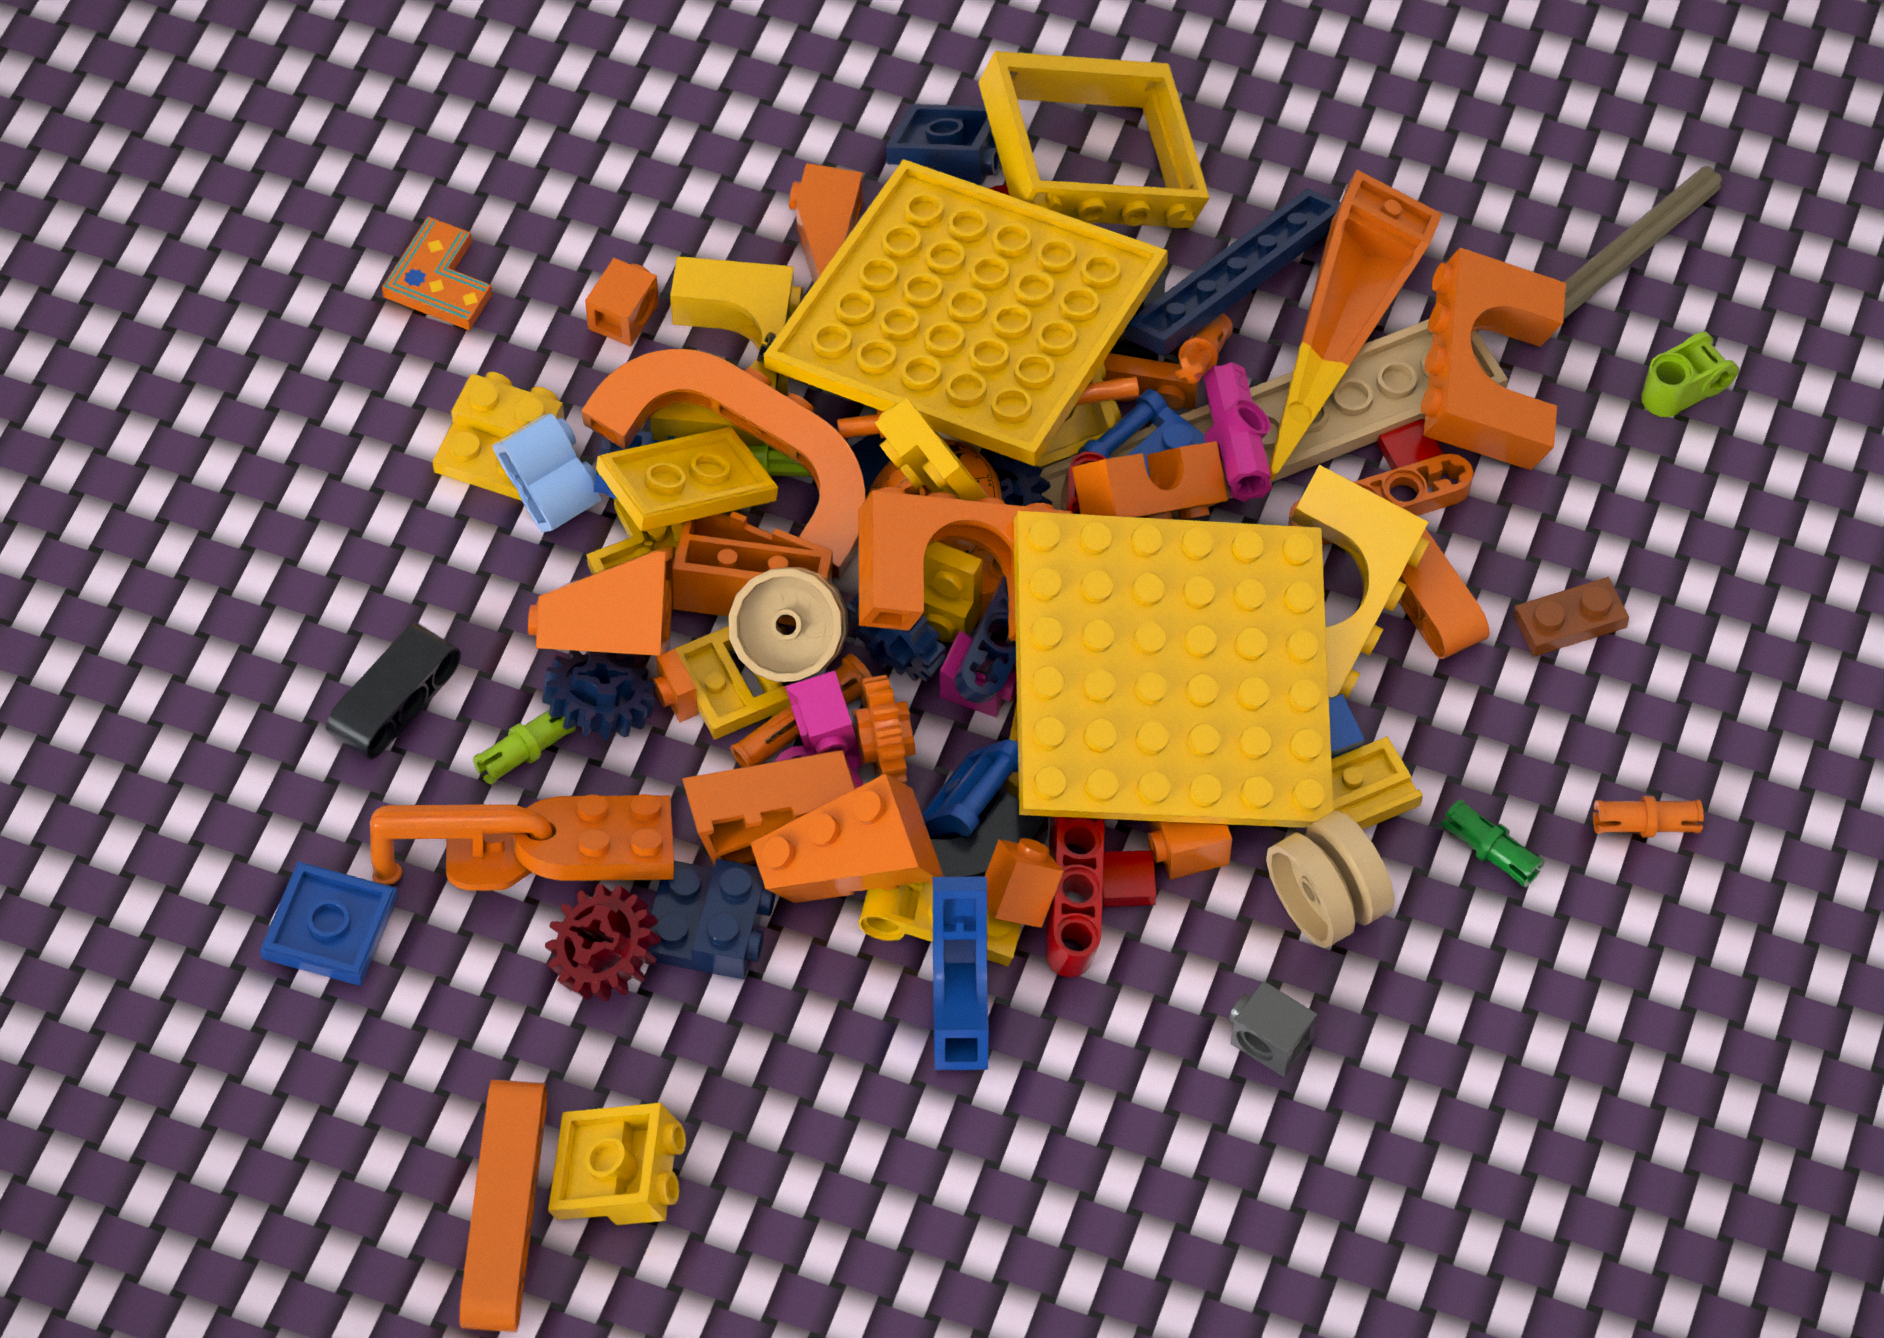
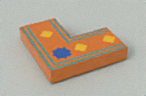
(427, 277)

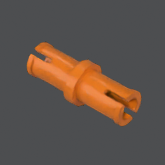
(1648, 816)

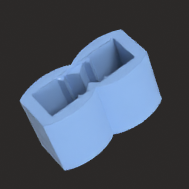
(547, 471)

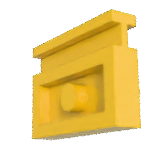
(1373, 784)

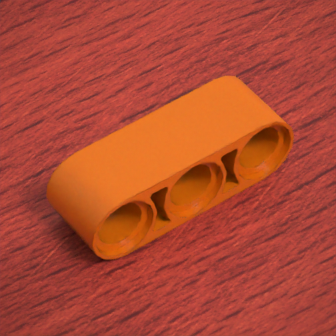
(1441, 604)

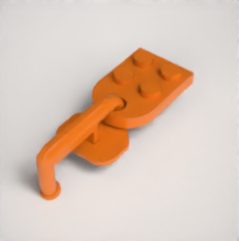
(552, 838)

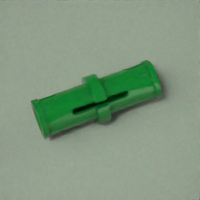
(1492, 843)

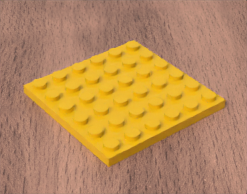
(967, 310)
(1171, 670)

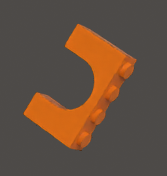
(1461, 399)
(893, 544)

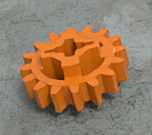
(883, 729)

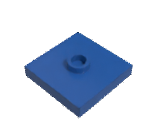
(329, 923)

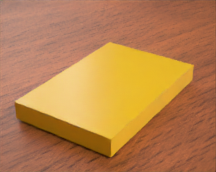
(686, 478)

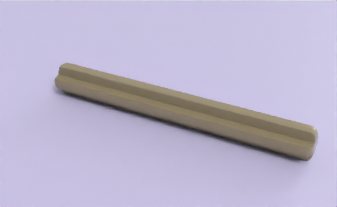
(1640, 237)

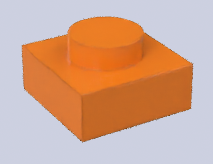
(675, 686)

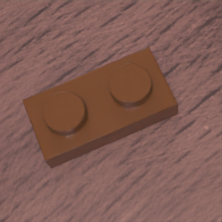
(1571, 616)

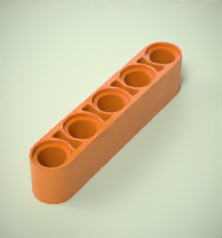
(503, 1206)

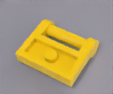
(721, 690)

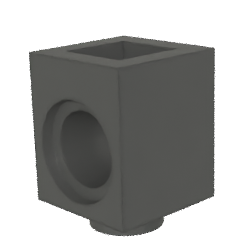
(1272, 1028)

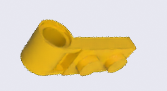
(908, 911)

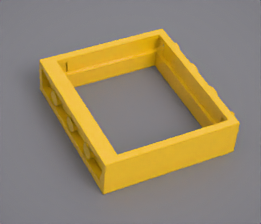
(1095, 83)

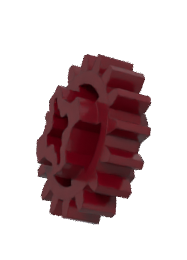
(602, 942)

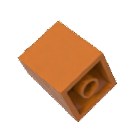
(610, 610)

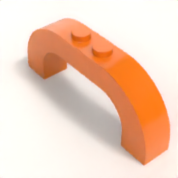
(747, 401)

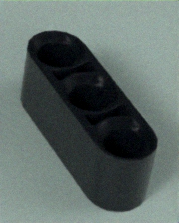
(393, 691)

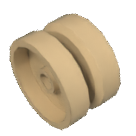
(818, 615)
(1330, 879)

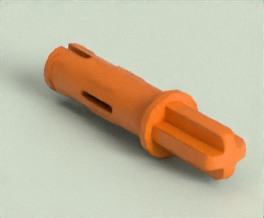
(1202, 349)

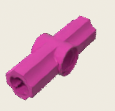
(1238, 431)

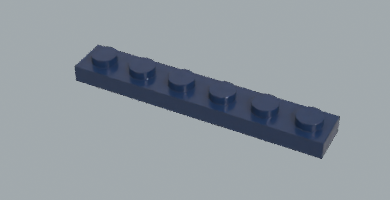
(1232, 273)

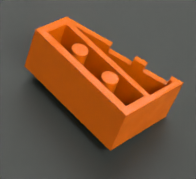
(850, 845)

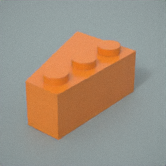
(725, 552)
(755, 800)

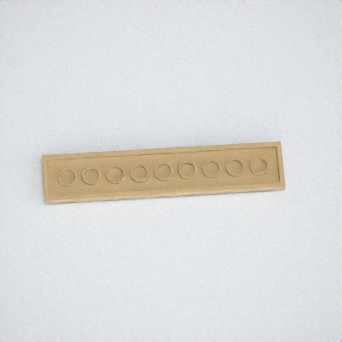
(1373, 397)

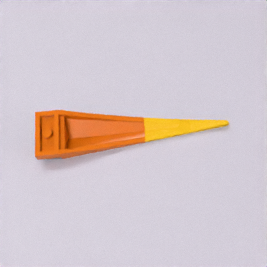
(1365, 263)

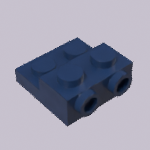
(947, 137)
(711, 917)

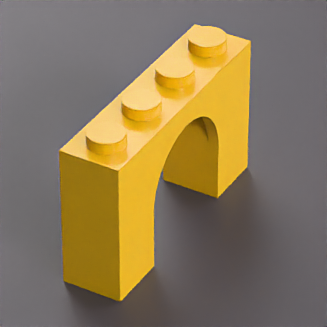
(734, 298)
(1380, 542)

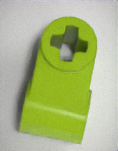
(1686, 376)

